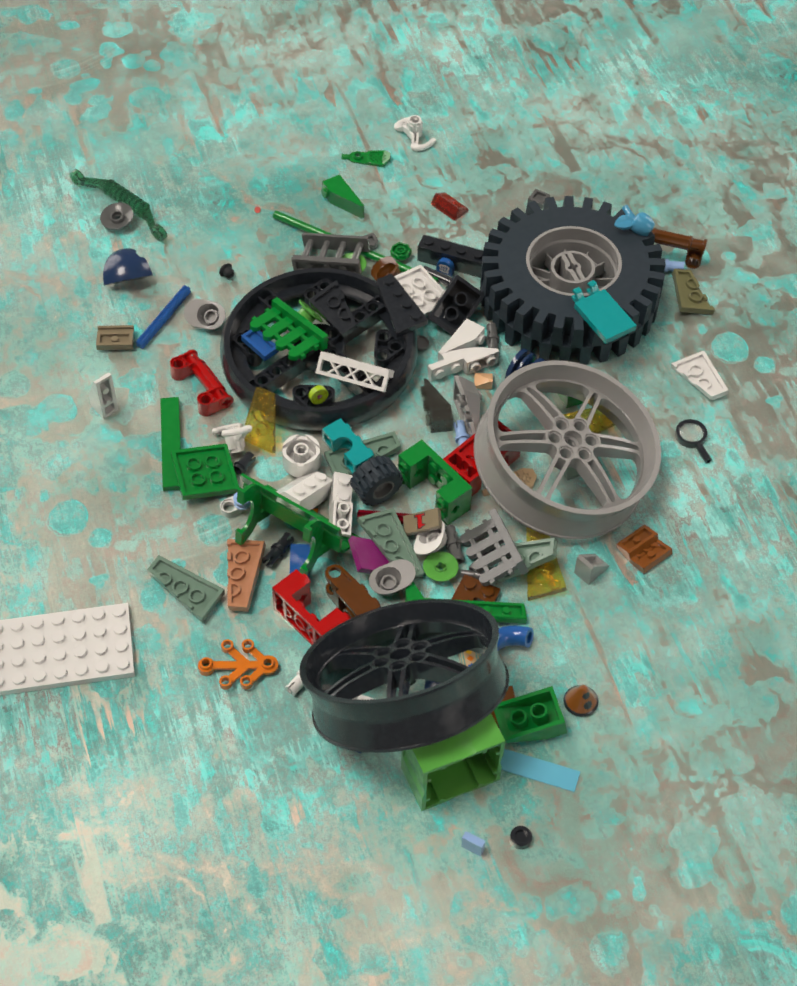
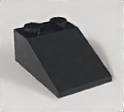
(455, 304)

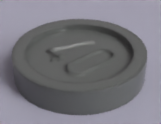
(423, 342)

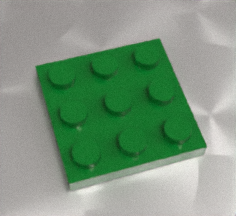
(204, 471)

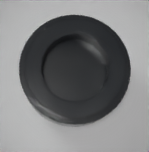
(520, 837)

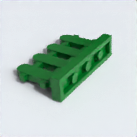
(298, 328)

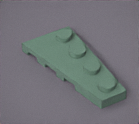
(188, 588)

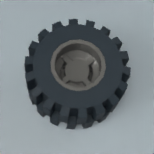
(376, 480)

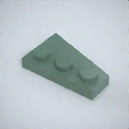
(534, 554)

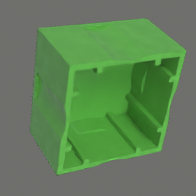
(455, 764)

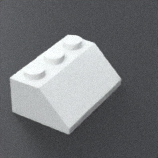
(308, 490)

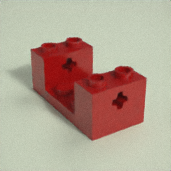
(463, 460)
(290, 600)

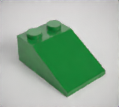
(531, 717)

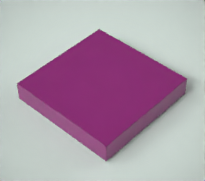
(366, 554)

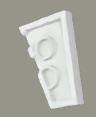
(701, 374)

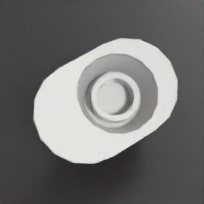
(430, 541)

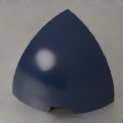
(125, 266)

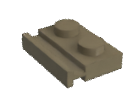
(115, 337)

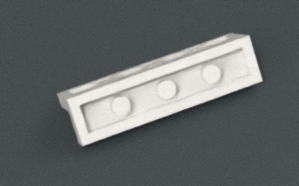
(358, 365)

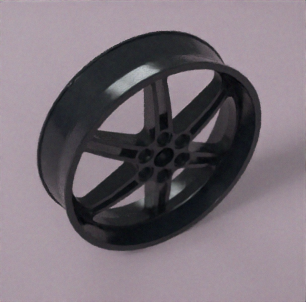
(396, 649)

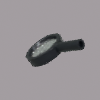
(693, 434)

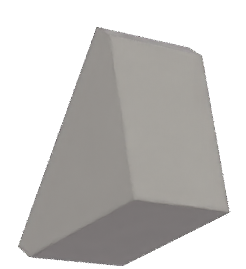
(589, 567)

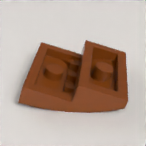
(644, 549)

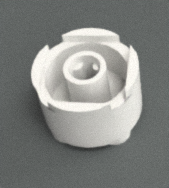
(301, 455)

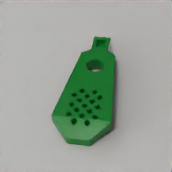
(374, 158)

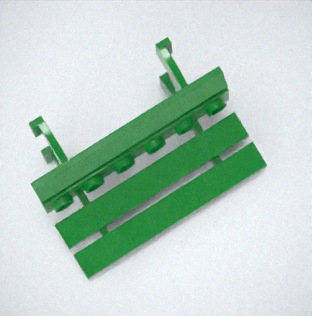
(312, 524)

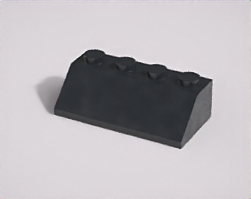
(465, 258)

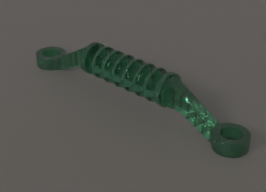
(120, 194)

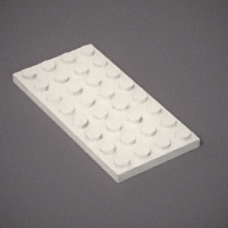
(65, 649)

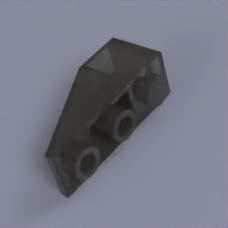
(438, 409)

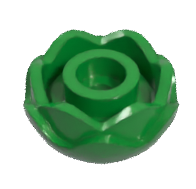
(400, 251)

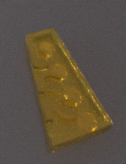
(546, 578)

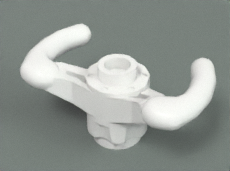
(413, 128)
(234, 435)

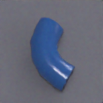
(515, 636)

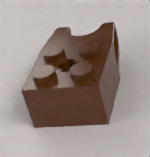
(348, 593)

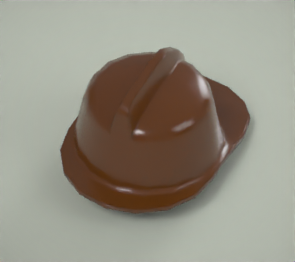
(384, 267)

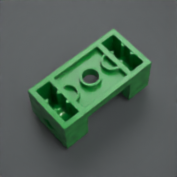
(453, 493)

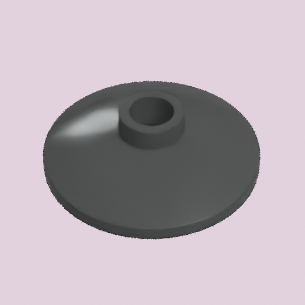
(116, 216)

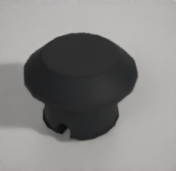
(226, 270)

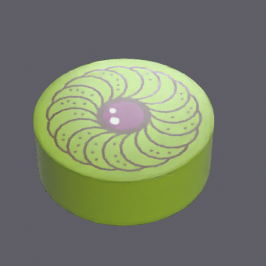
(318, 394)

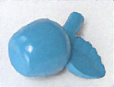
(640, 224)

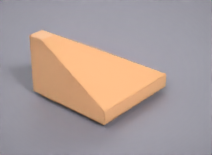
(483, 380)

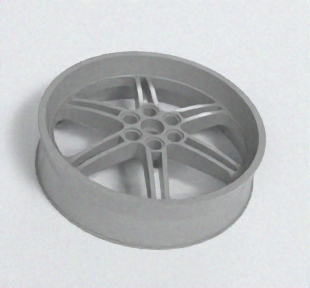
(569, 445)

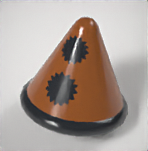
(581, 700)

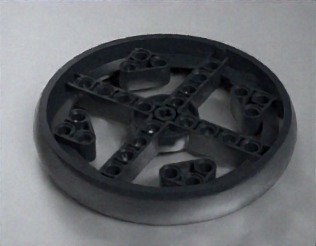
(300, 413)

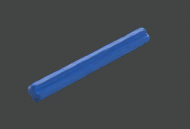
(163, 316)

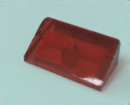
(449, 205)

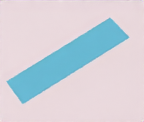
(539, 770)

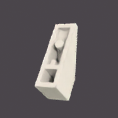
(467, 336)
(103, 396)

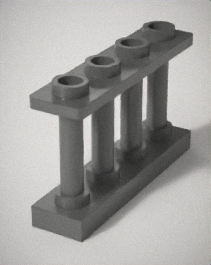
(332, 242)

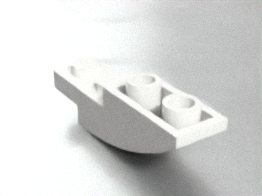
(465, 359)
(340, 503)

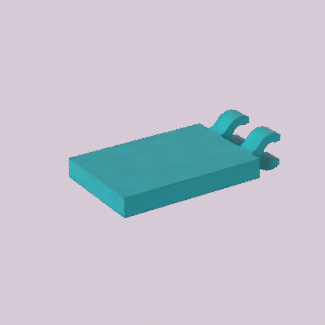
(602, 313)

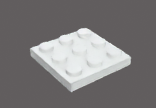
(421, 288)

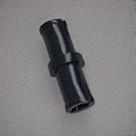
(278, 549)

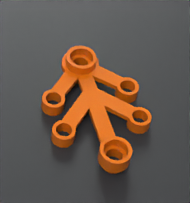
(239, 666)

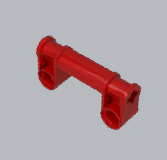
(215, 397)

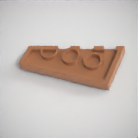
(242, 572)

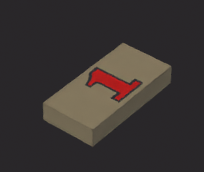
(422, 521)

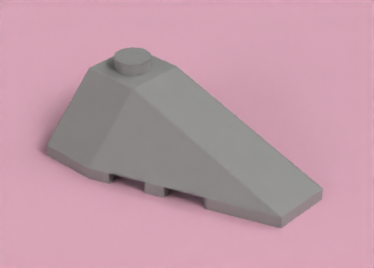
(467, 403)

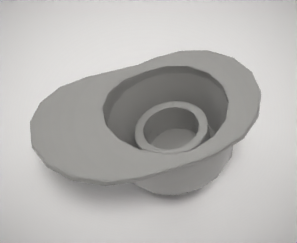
(204, 314)
(392, 577)

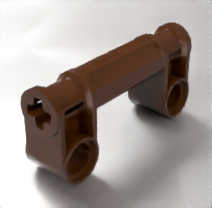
(694, 247)

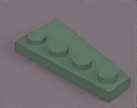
(380, 445)
(390, 538)

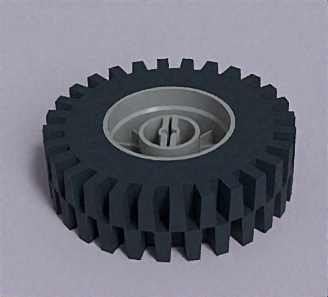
(576, 249)

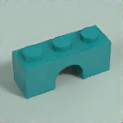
(340, 435)

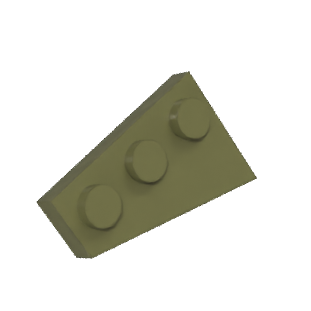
(688, 293)

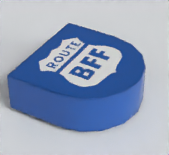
(445, 266)

